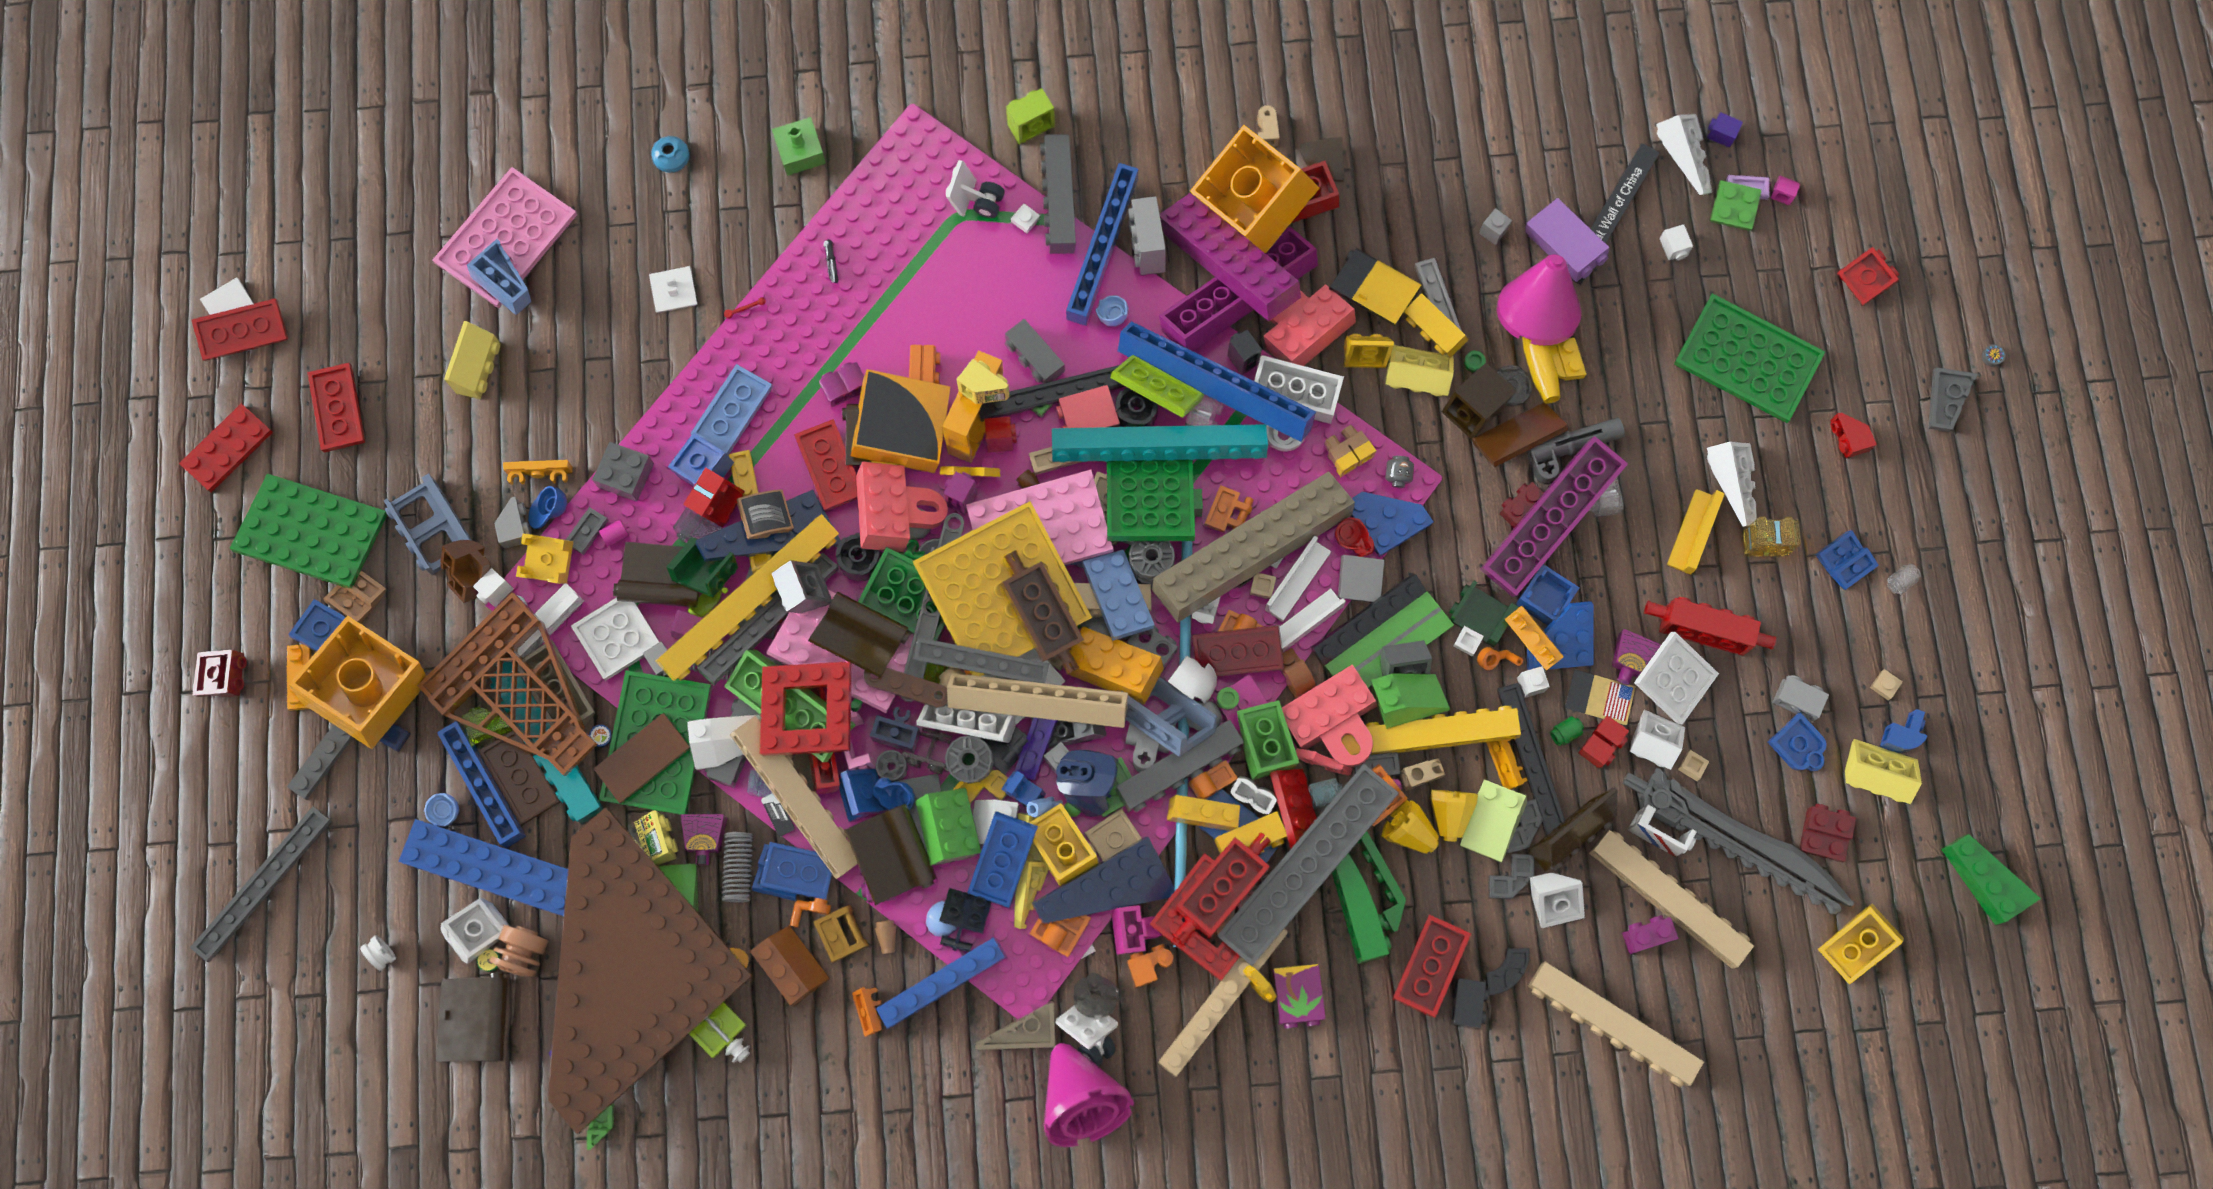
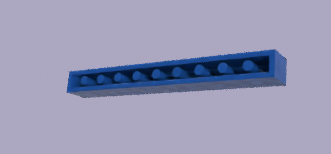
(1218, 381)

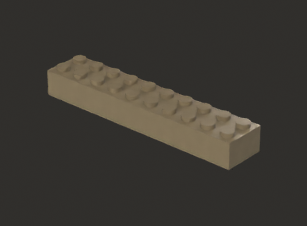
(1252, 546)

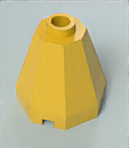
(1452, 812)
(1411, 829)

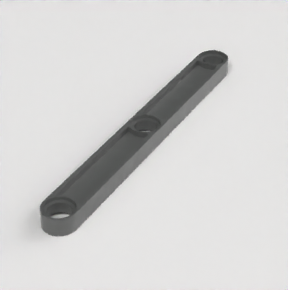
(927, 621)

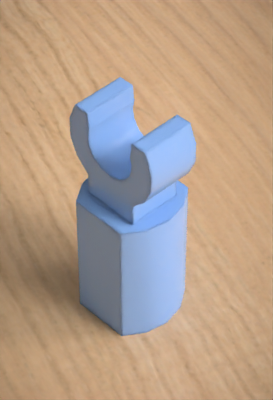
(1040, 806)

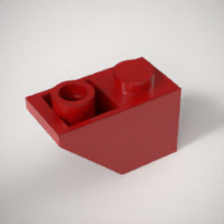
(1852, 434)

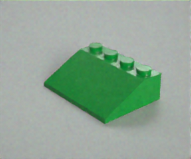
(898, 591)

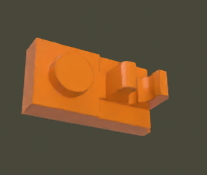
(867, 1013)

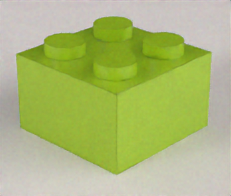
(1030, 115)

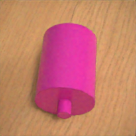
(614, 533)

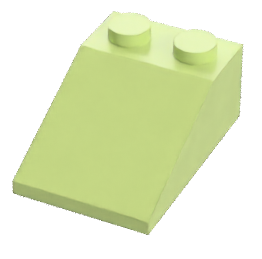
(1494, 821)

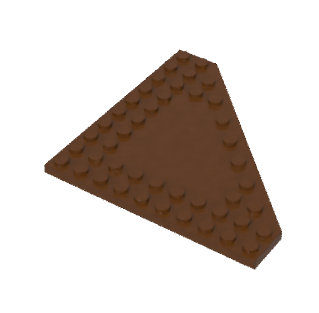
(631, 972)

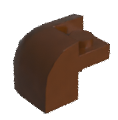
(464, 567)

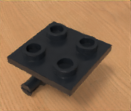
(1007, 753)
(966, 913)

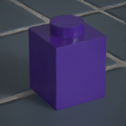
(1724, 129)

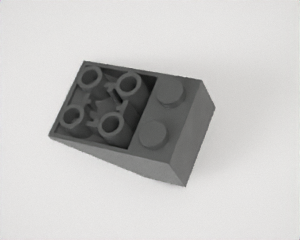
(1075, 732)

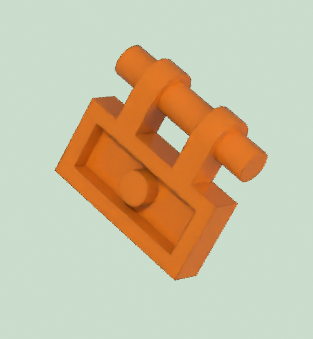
(1223, 507)

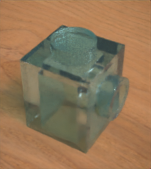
(1324, 792)

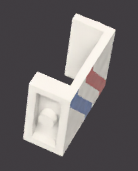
(1641, 828)

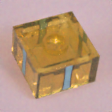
(1771, 537)

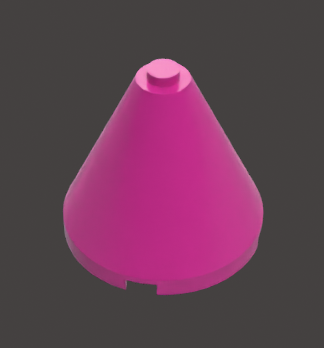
(1541, 303)
(1081, 1099)

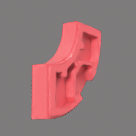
(1330, 764)

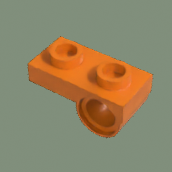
(1212, 781)

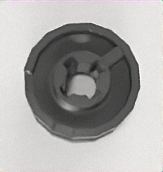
(892, 757)

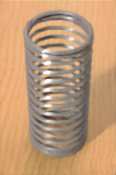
(736, 837)

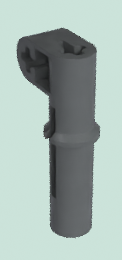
(1568, 444)

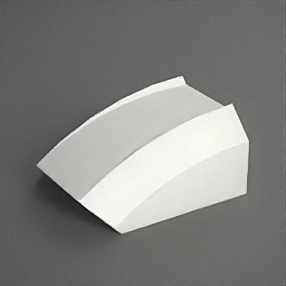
(473, 929)

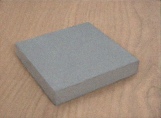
(1360, 578)

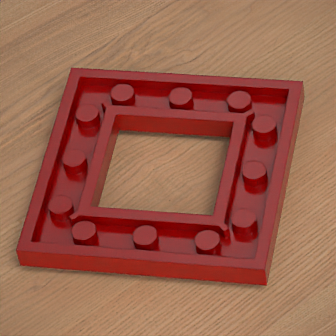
(833, 738)
(1168, 921)

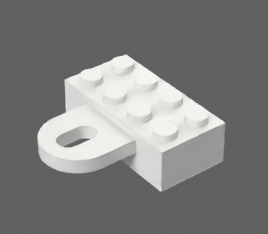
(1302, 384)

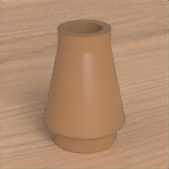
(886, 935)

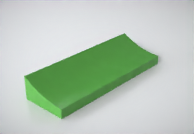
(803, 706)

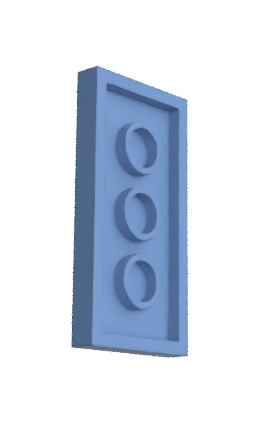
(732, 409)
(1118, 595)

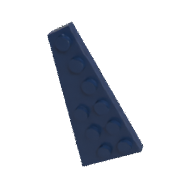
(733, 538)
(1118, 882)

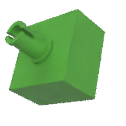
(798, 146)

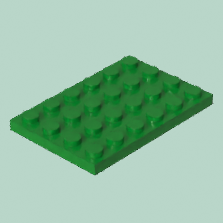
(1749, 358)
(1150, 500)
(309, 531)
(640, 703)

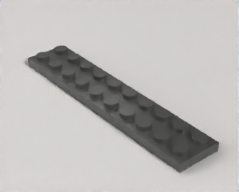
(1307, 864)

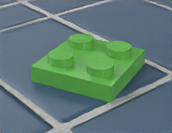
(1735, 205)

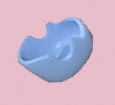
(1112, 310)
(441, 809)
(933, 924)

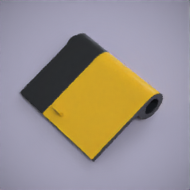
(1375, 286)

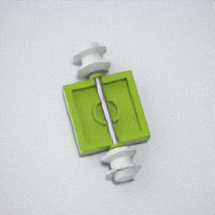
(719, 1031)

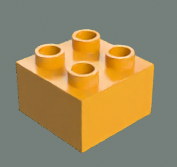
(1254, 189)
(358, 682)

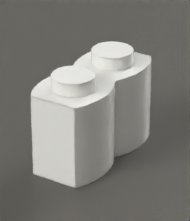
(1248, 791)

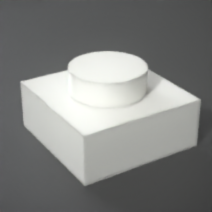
(1025, 218)
(1468, 641)

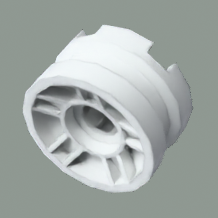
(378, 953)

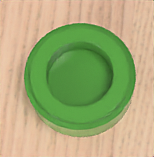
(1227, 698)

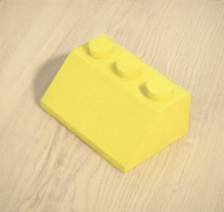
(472, 361)
(1420, 371)
(1882, 772)

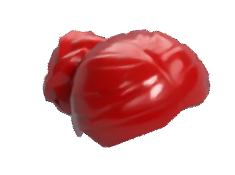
(1354, 536)

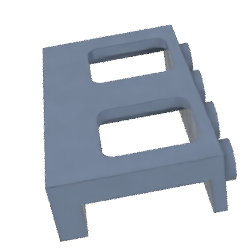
(442, 520)
(1160, 726)

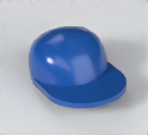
(547, 505)

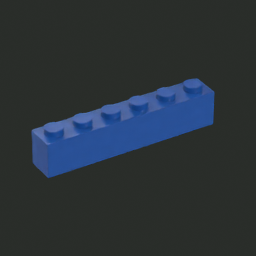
(481, 784)
(941, 982)

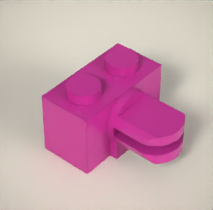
(1131, 930)

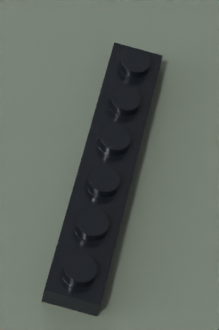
(1368, 619)

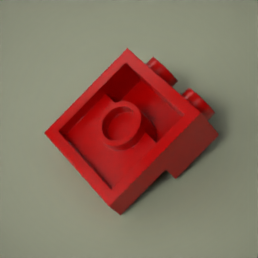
(1869, 275)

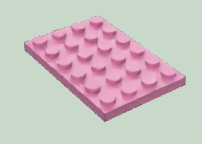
(521, 218)
(1067, 510)
(793, 648)

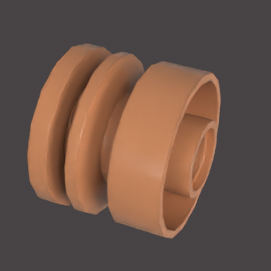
(519, 950)

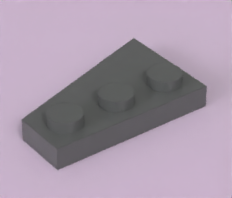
(1947, 397)

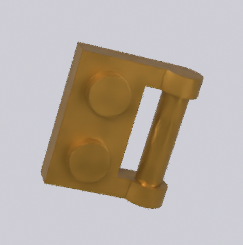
(834, 937)

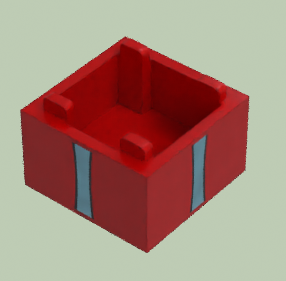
(713, 497)

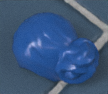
(893, 793)

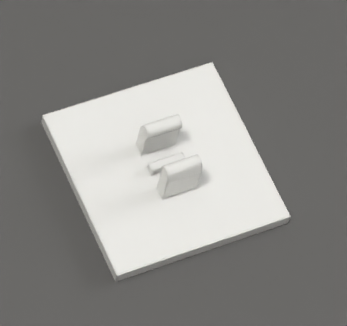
(673, 289)

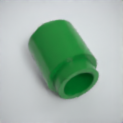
(1567, 731)

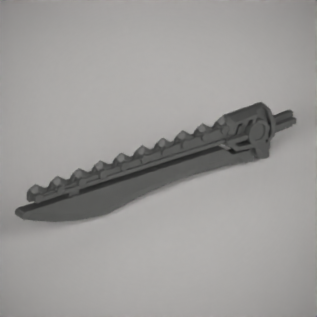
(1672, 808)

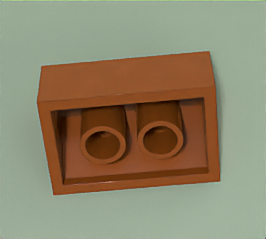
(790, 965)

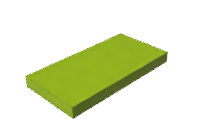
(1157, 386)

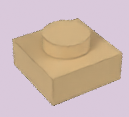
(1263, 585)
(1886, 684)
(1693, 765)

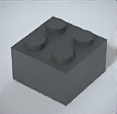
(623, 471)

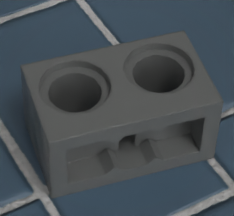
(1156, 642)

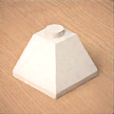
(1557, 899)

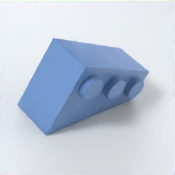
(499, 277)

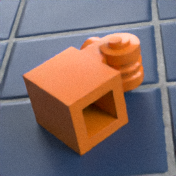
(1142, 965)

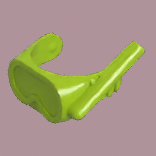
(706, 603)

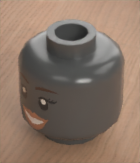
(1399, 471)

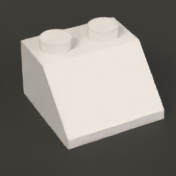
(1657, 740)
(984, 813)

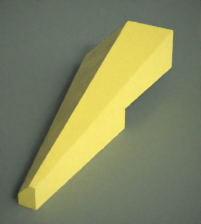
(1029, 882)

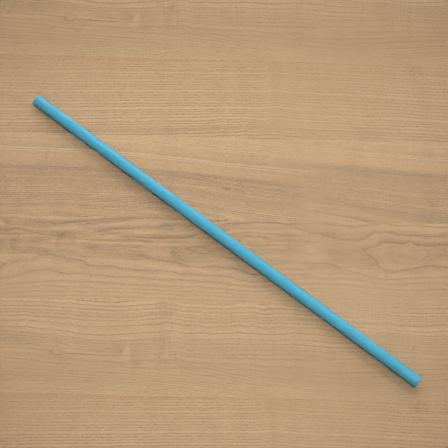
(1181, 828)

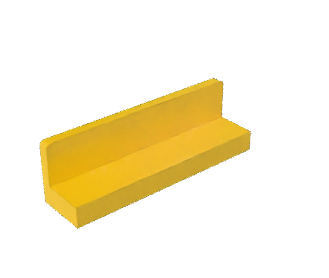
(1695, 531)

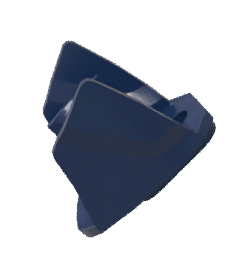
(1089, 781)

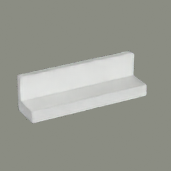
(1297, 580)
(552, 614)
(1310, 618)

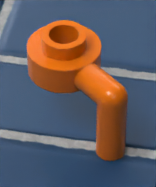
(1489, 658)
(818, 906)

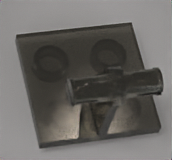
(934, 766)

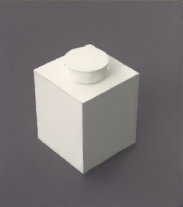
(1676, 242)
(492, 588)
(1533, 682)

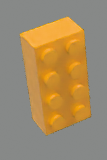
(1116, 665)

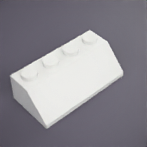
(968, 722)

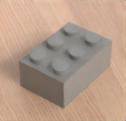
(1147, 235)

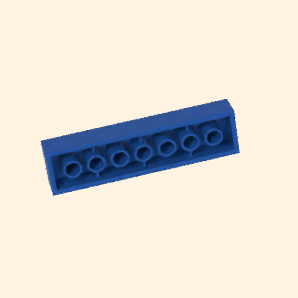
(486, 867)

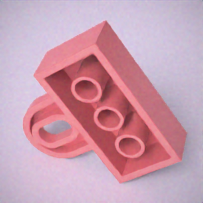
(1309, 326)
(890, 507)
(1330, 714)

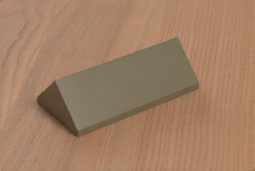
(550, 677)

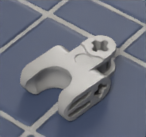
(1144, 746)

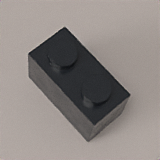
(1244, 351)
(1468, 1003)

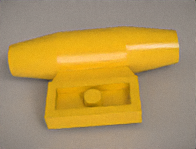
(1553, 362)

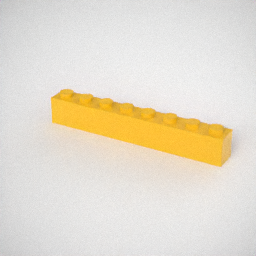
(1441, 731)

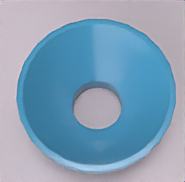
(670, 162)

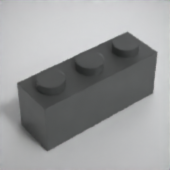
(1034, 352)

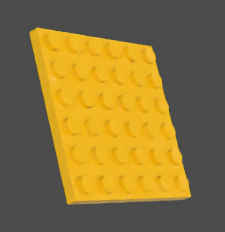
(968, 575)

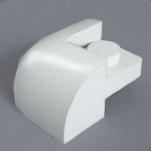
(1194, 679)

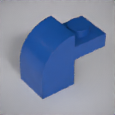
(1903, 739)
(1022, 789)

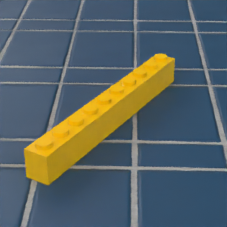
(743, 600)

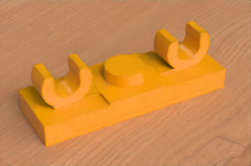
(537, 469)
(1534, 638)
(296, 659)
(1506, 764)

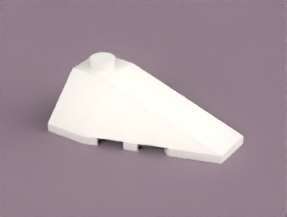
(1682, 139)
(1733, 468)
(712, 741)

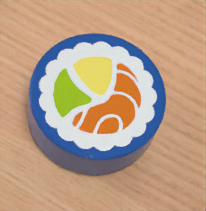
(601, 735)

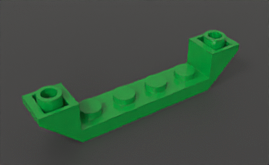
(1382, 874)

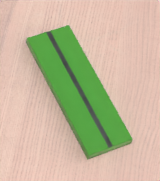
(1416, 622)

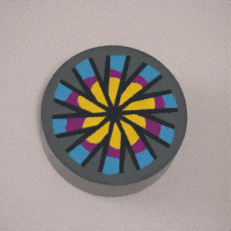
(1993, 355)

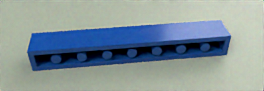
(1102, 244)

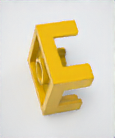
(546, 558)

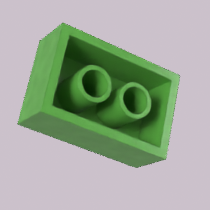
(948, 826)

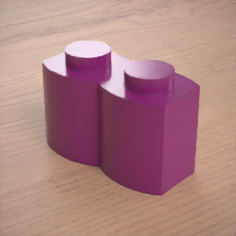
(842, 384)

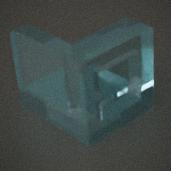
(757, 786)

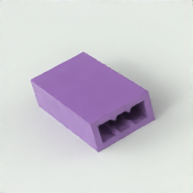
(1564, 234)

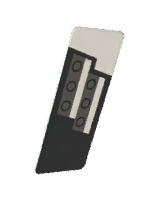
(777, 815)

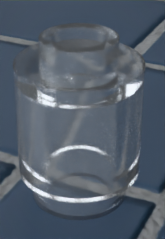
(1903, 578)

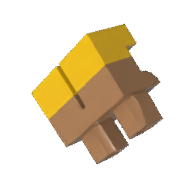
(1351, 452)

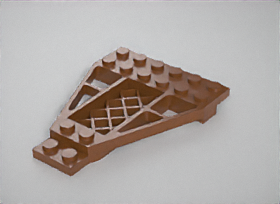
(485, 652)

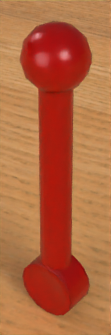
(729, 314)

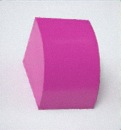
(1785, 190)

